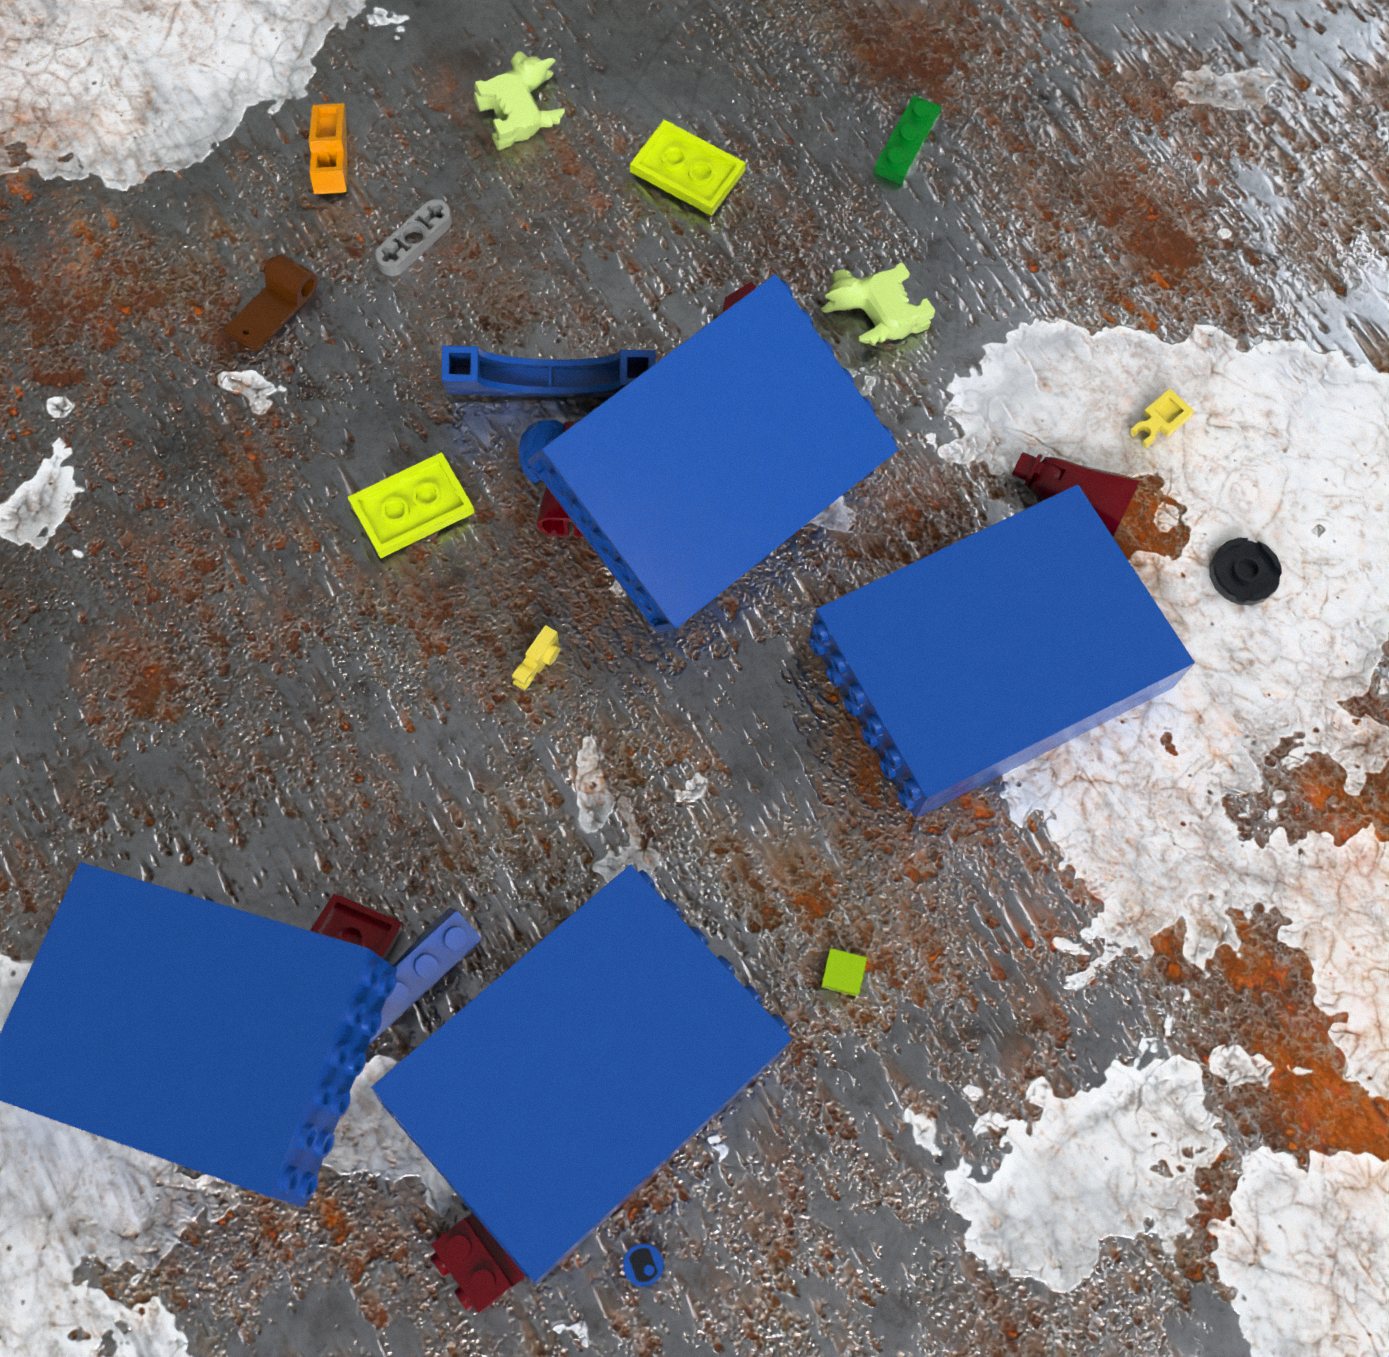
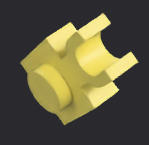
(1163, 415)
(541, 652)

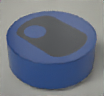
(643, 1264)

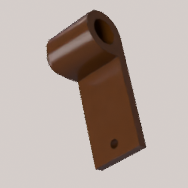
(285, 292)

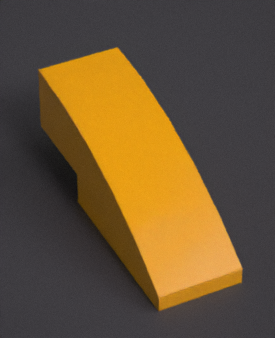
(328, 148)

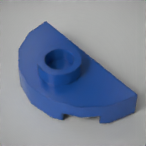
(534, 439)

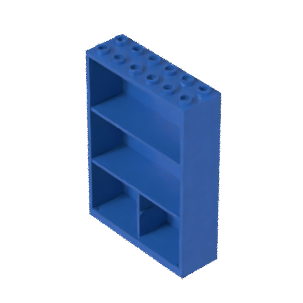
(715, 455)
(997, 650)
(193, 1031)
(582, 1071)

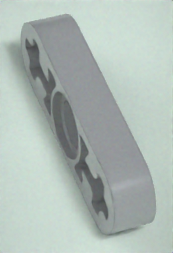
(412, 251)

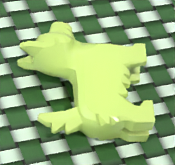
(513, 102)
(883, 301)

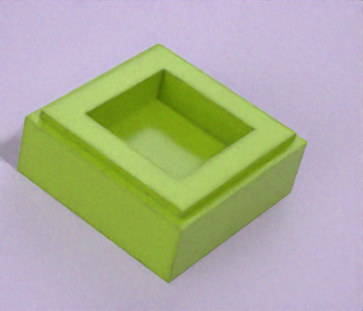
(843, 972)

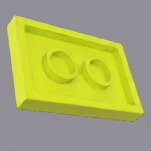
(687, 167)
(411, 505)

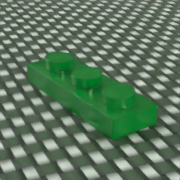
(907, 139)

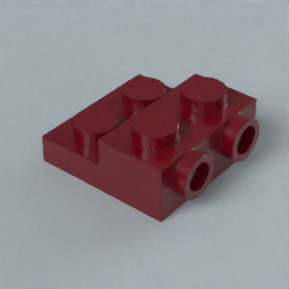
(358, 925)
(475, 1263)

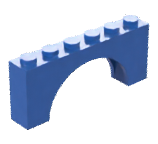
(478, 372)

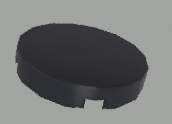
(1245, 571)

